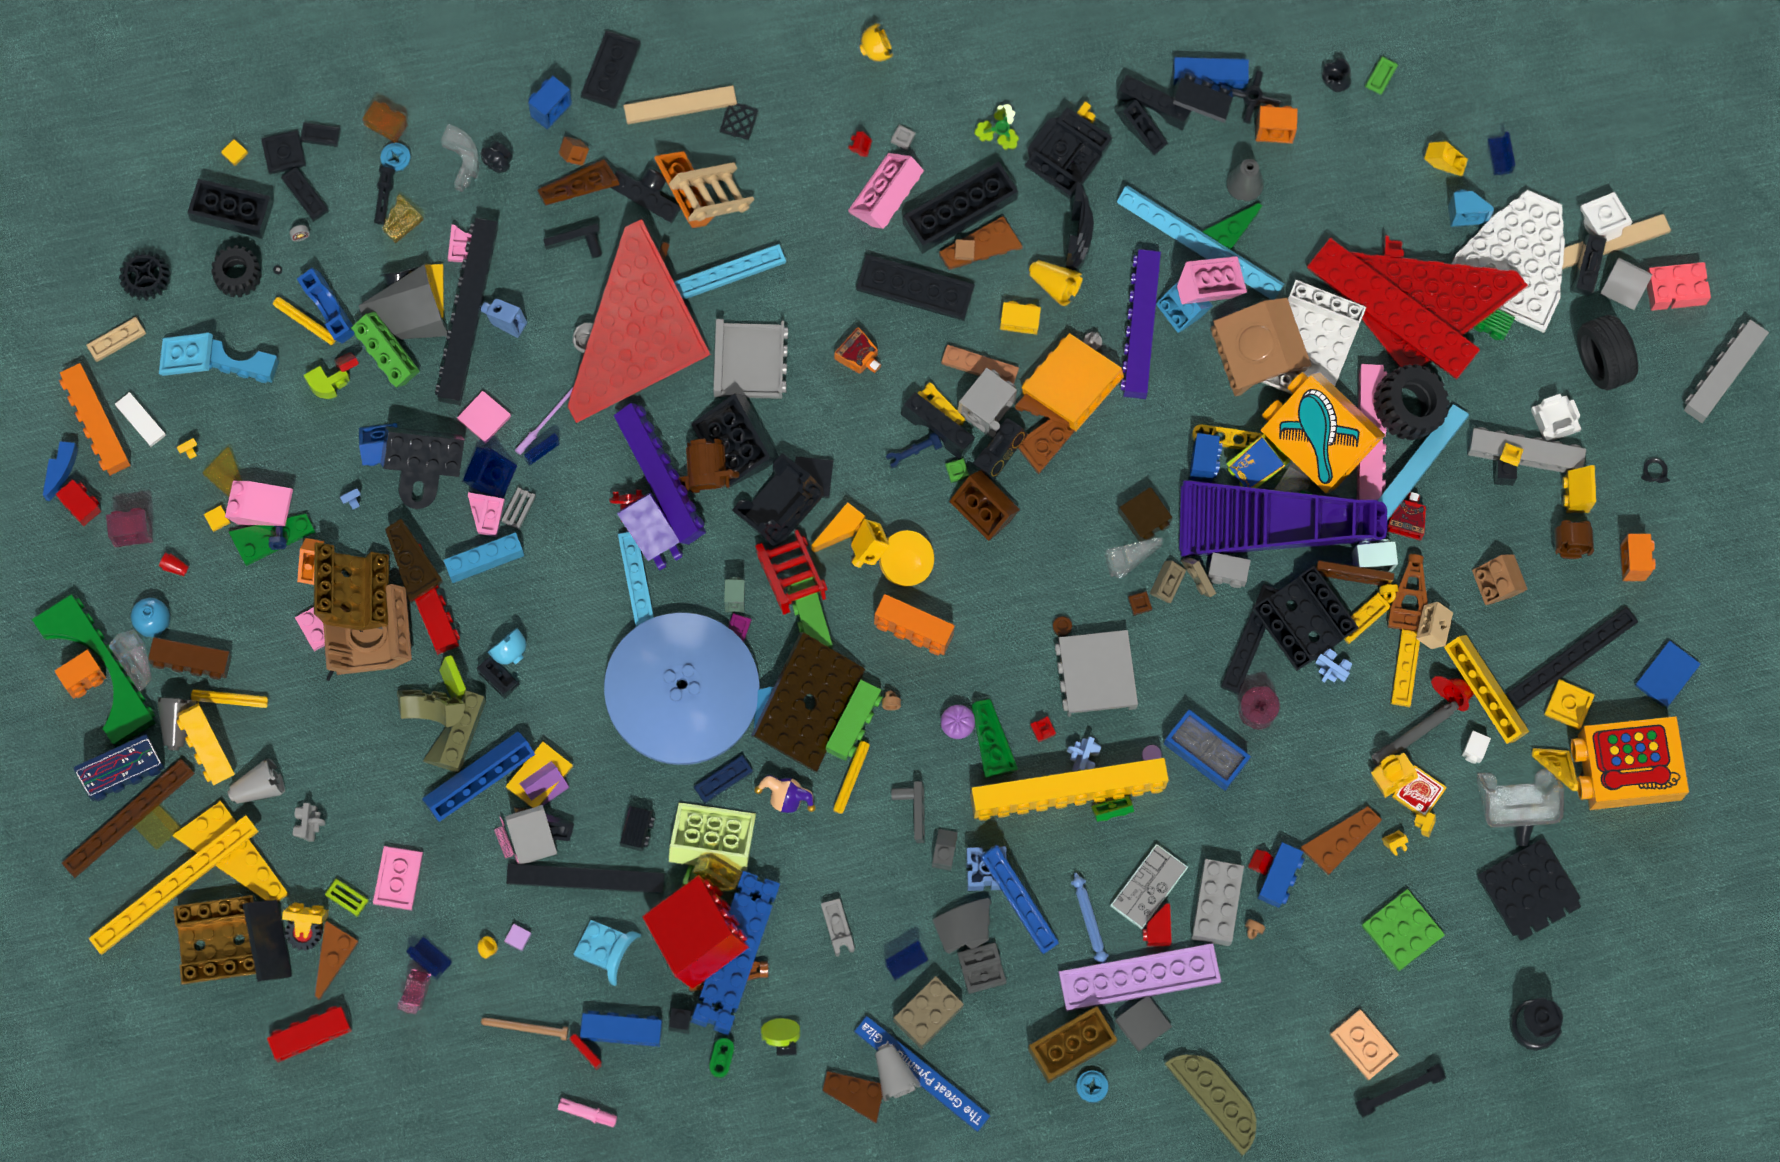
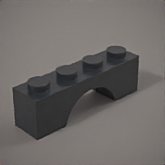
(1154, 99)
(953, 436)

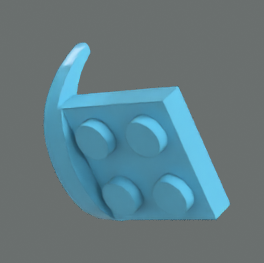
(604, 947)

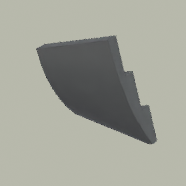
(964, 925)

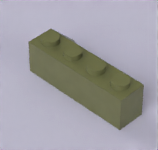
(454, 742)

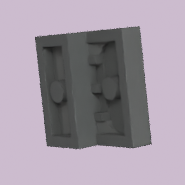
(981, 968)
(1143, 1023)

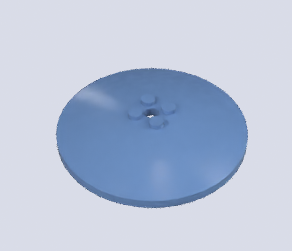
(675, 722)

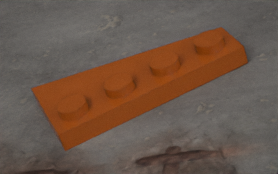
(989, 241)
(1044, 443)
(1338, 842)

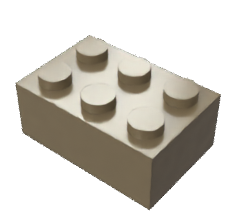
(928, 1012)

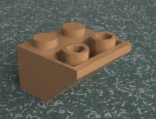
(1499, 579)

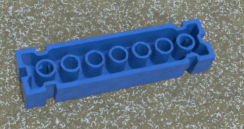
(729, 982)

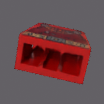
(1409, 518)

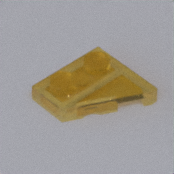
(401, 220)
(223, 472)

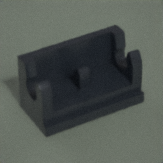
(497, 677)

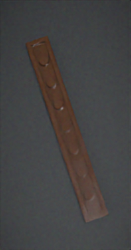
(127, 818)

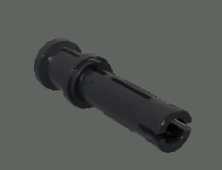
(386, 186)

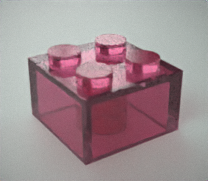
(129, 527)

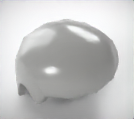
(581, 336)

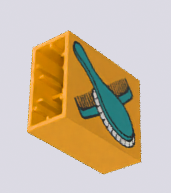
(1321, 430)

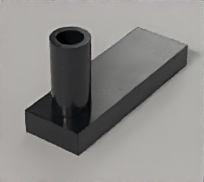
(589, 232)

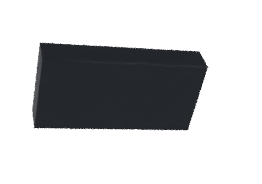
(320, 134)

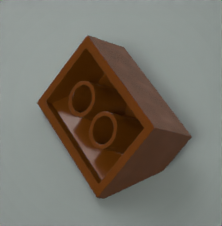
(984, 505)

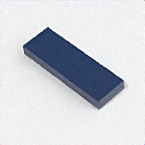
(723, 779)

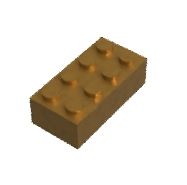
(1072, 1044)

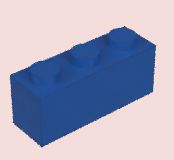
(1281, 875)

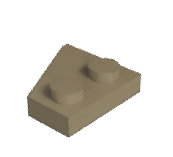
(1199, 576)

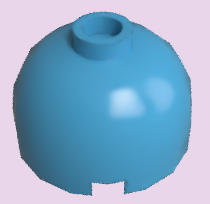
(150, 617)

